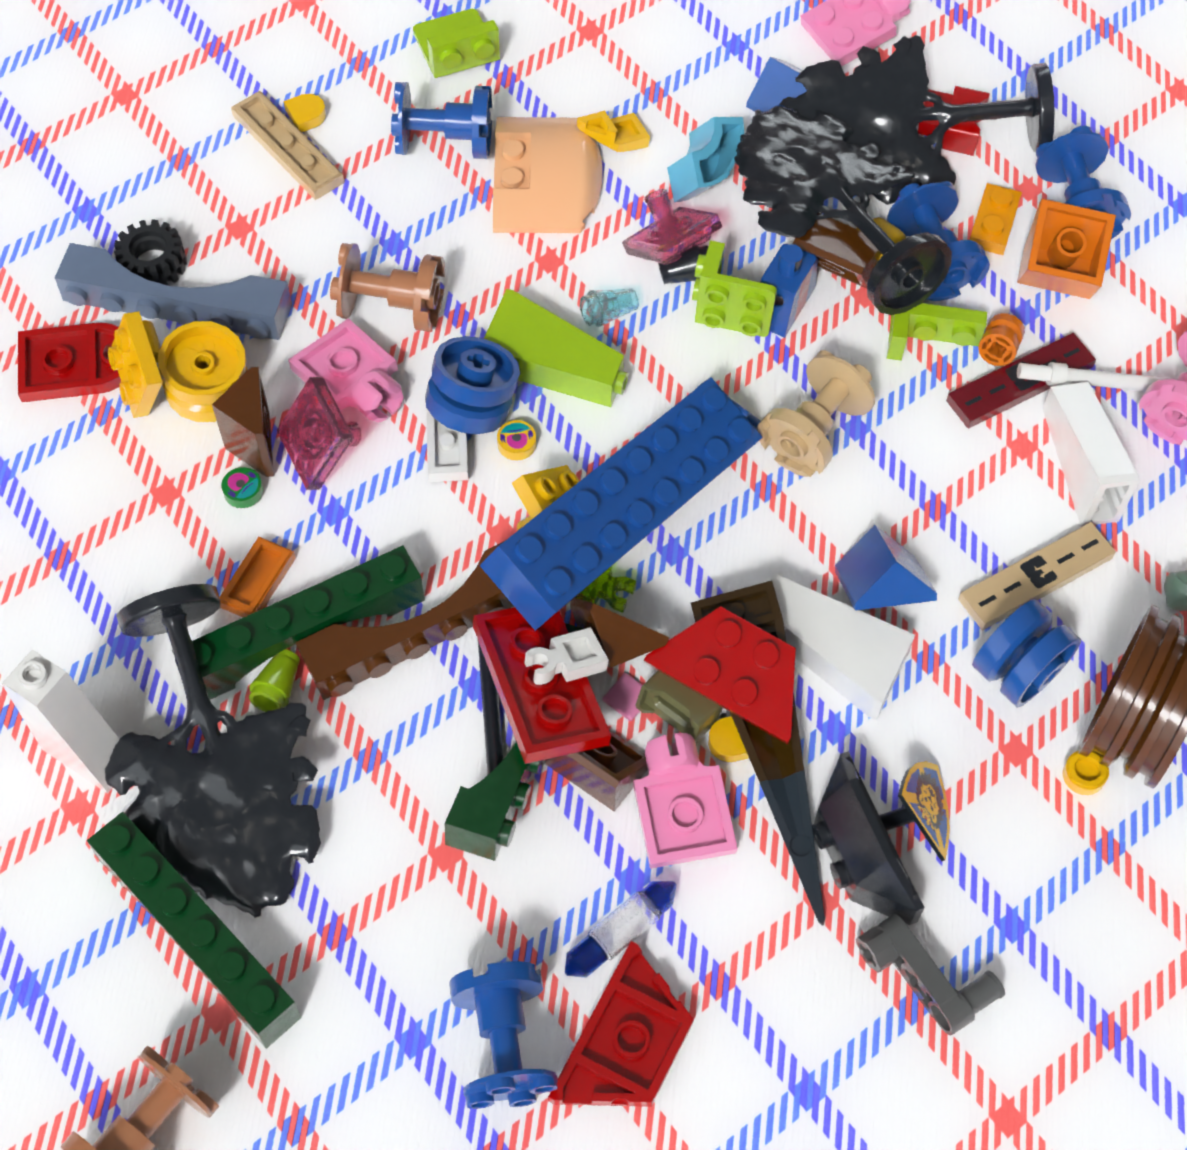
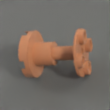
(403, 288)
(150, 1114)

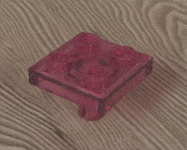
(671, 231)
(316, 433)

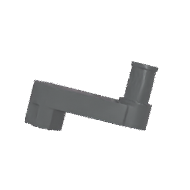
(952, 1009)

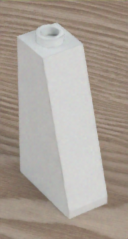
(1089, 453)
(842, 645)
(61, 717)

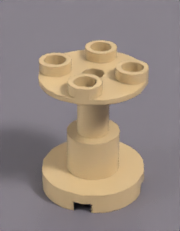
(801, 434)

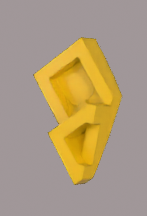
(617, 133)

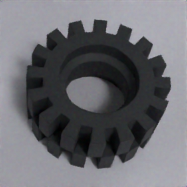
(152, 238)

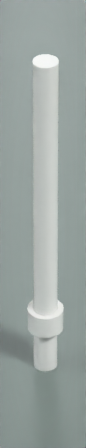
(1060, 373)

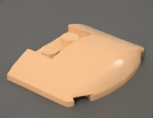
(544, 175)

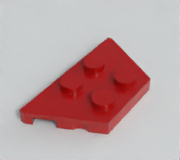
(734, 668)
(626, 1040)

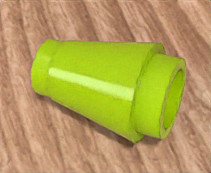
(275, 682)

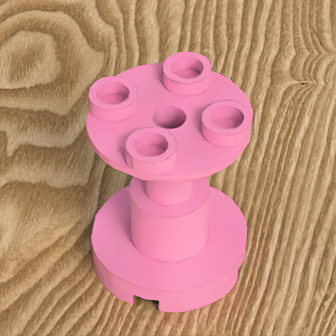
(1167, 403)

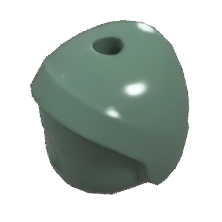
(1176, 590)

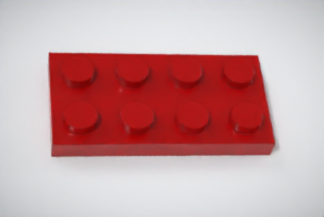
(546, 717)

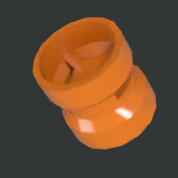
(1001, 339)

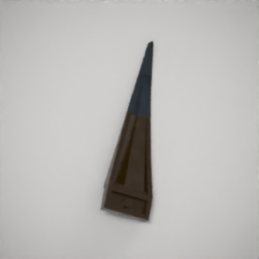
(775, 763)

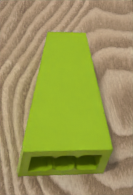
(556, 352)

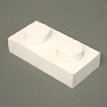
(445, 452)

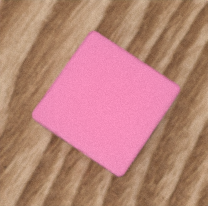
(623, 696)

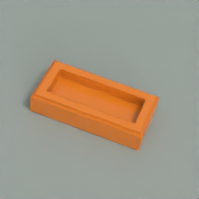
(256, 578)

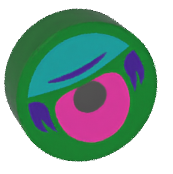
(242, 487)

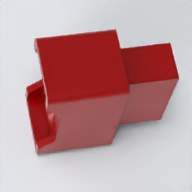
(962, 136)

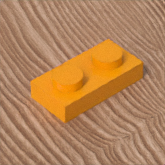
(995, 218)

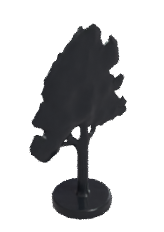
(886, 105)
(802, 163)
(224, 810)

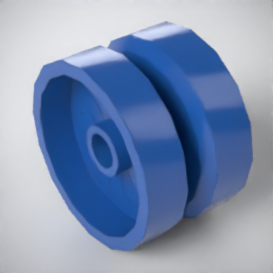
(471, 385)
(1026, 652)

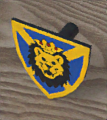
(923, 803)

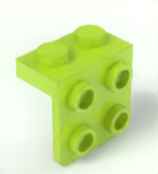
(457, 42)
(729, 300)

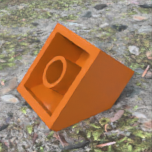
(1067, 249)

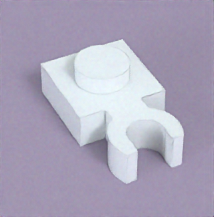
(571, 654)

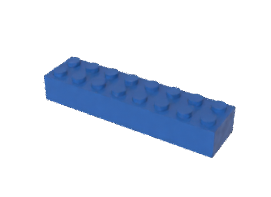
(619, 503)

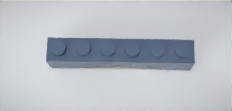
(245, 306)

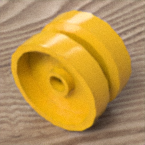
(199, 366)

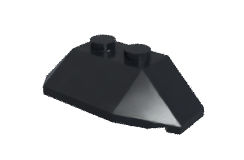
(861, 847)

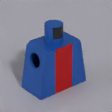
(794, 277)

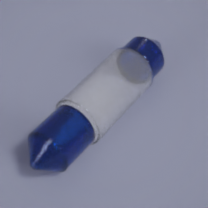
(620, 928)

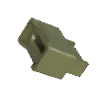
(678, 705)

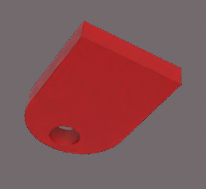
(65, 362)

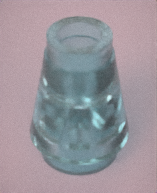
(607, 305)

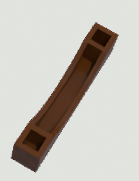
(348, 655)

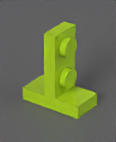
(937, 324)

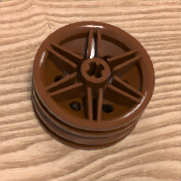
(1145, 702)

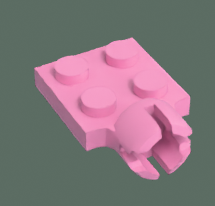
(848, 25)
(353, 369)
(682, 805)

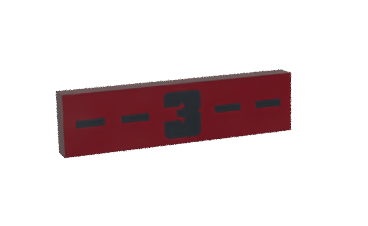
(1003, 389)

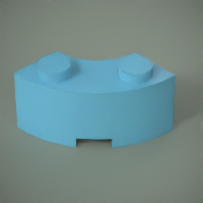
(707, 159)

